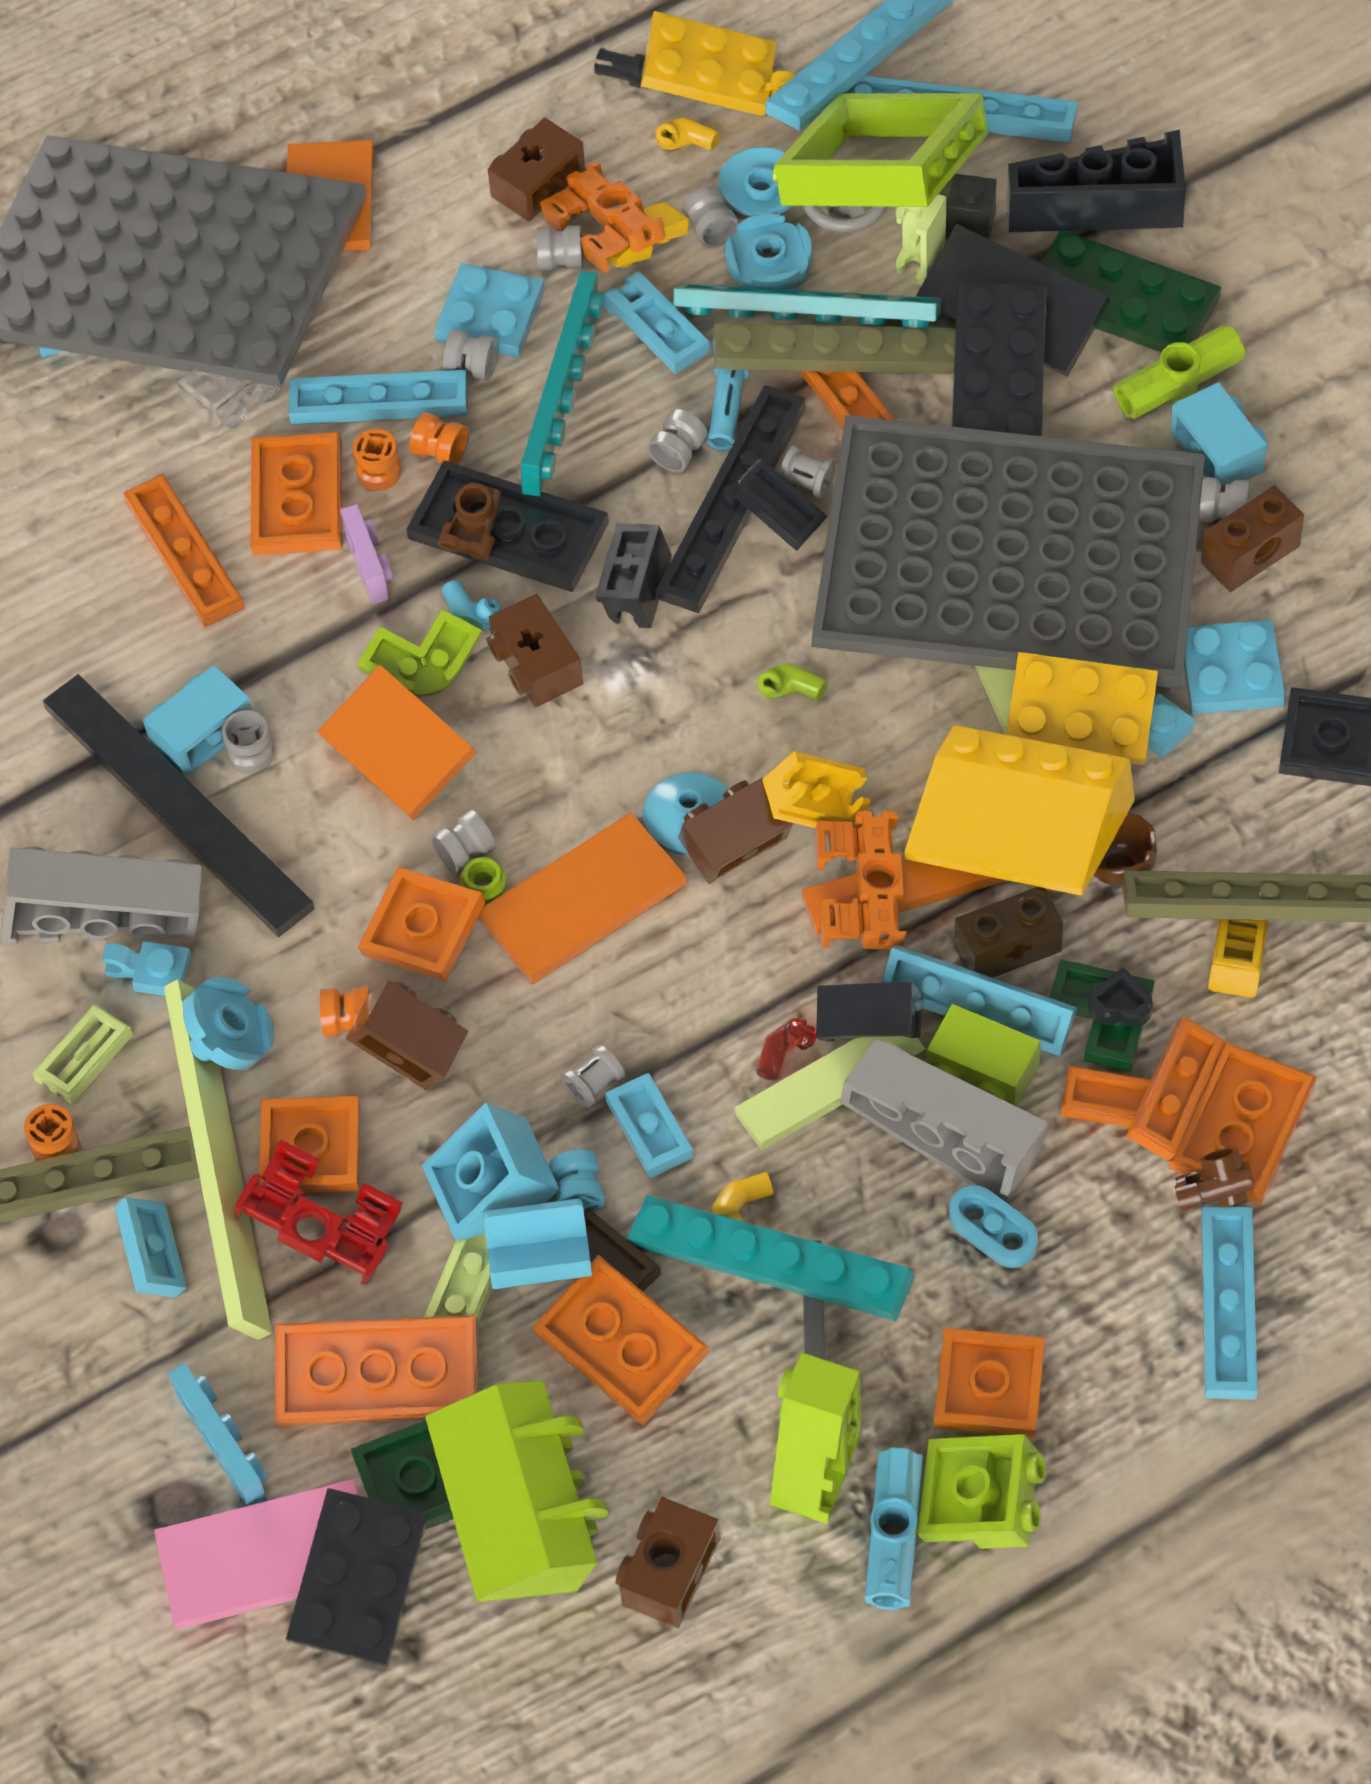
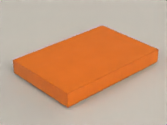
(344, 162)
(296, 493)
(396, 742)
(1249, 1107)
(621, 1340)

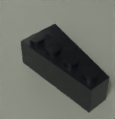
(1100, 188)

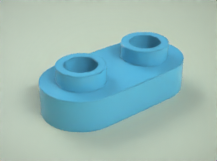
(995, 1228)

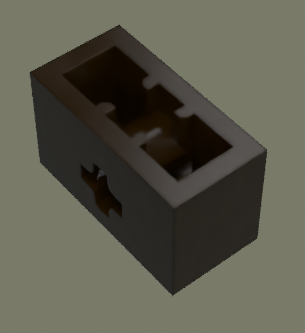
(1009, 933)

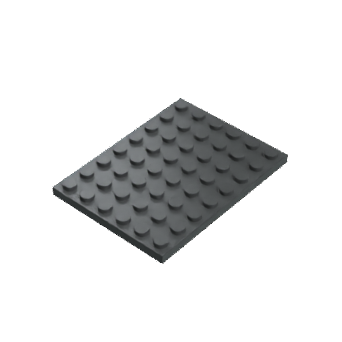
(169, 258)
(1008, 547)

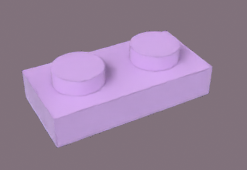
(361, 539)

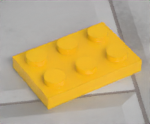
(708, 63)
(1083, 705)

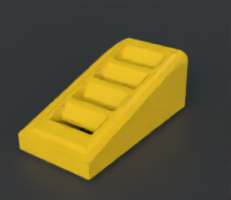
(1232, 973)

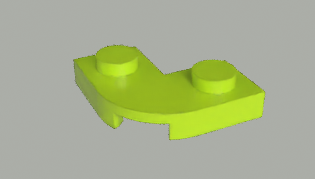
(428, 667)

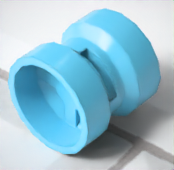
(576, 1178)

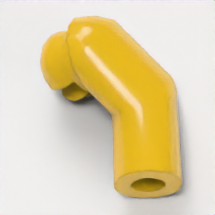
(739, 1192)

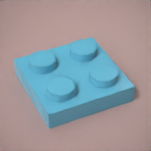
(491, 305)
(1233, 667)

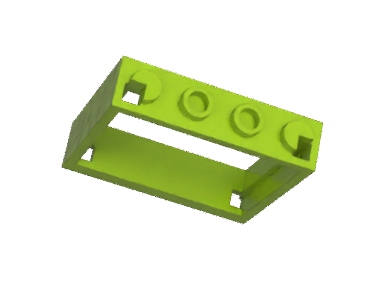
(950, 120)

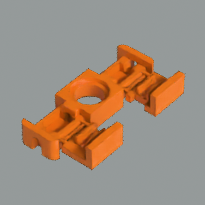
(621, 225)
(875, 908)

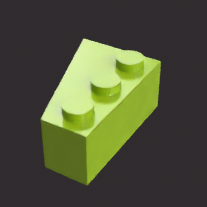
(815, 1436)

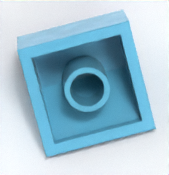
(488, 1167)

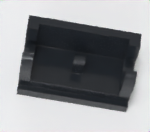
(633, 572)
(868, 1010)

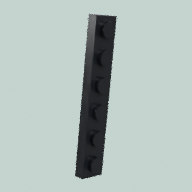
(721, 514)

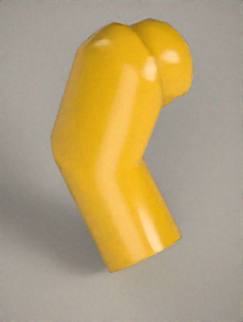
(685, 132)

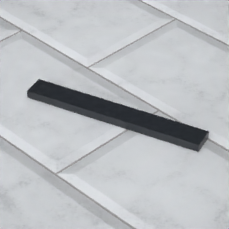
(179, 805)

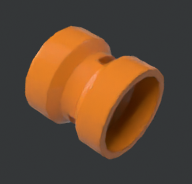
(438, 439)
(376, 459)
(332, 1005)
(61, 1134)

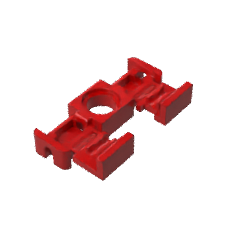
(275, 1206)

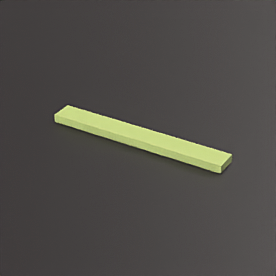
(219, 1178)

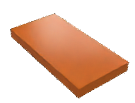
(581, 898)
(373, 1369)

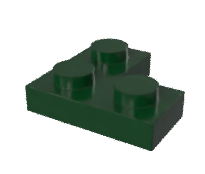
(1107, 1044)

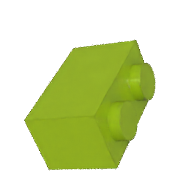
(985, 1054)

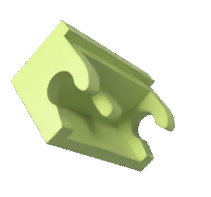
(922, 236)

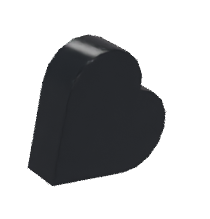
(1120, 1000)

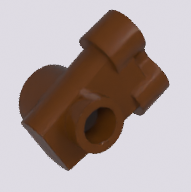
(470, 530)
(1222, 1179)

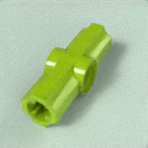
(1179, 371)

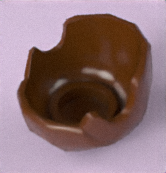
(1131, 849)

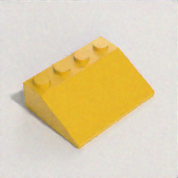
(1020, 809)

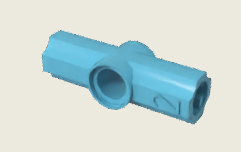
(893, 1555)

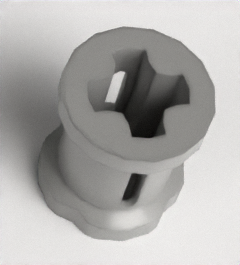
(808, 471)
(593, 1076)

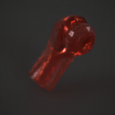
(777, 1043)

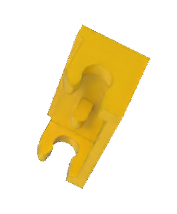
(814, 790)

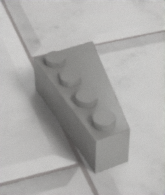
(98, 896)
(945, 1118)

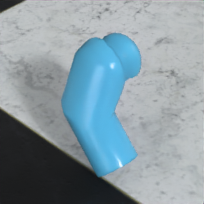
(467, 610)

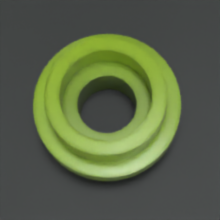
(484, 869)

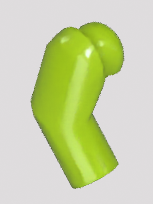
(789, 679)

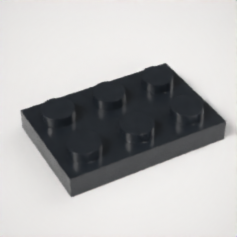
(357, 1577)

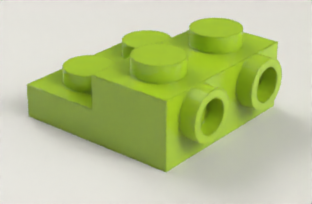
(981, 1491)

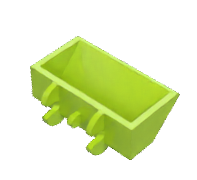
(515, 1492)

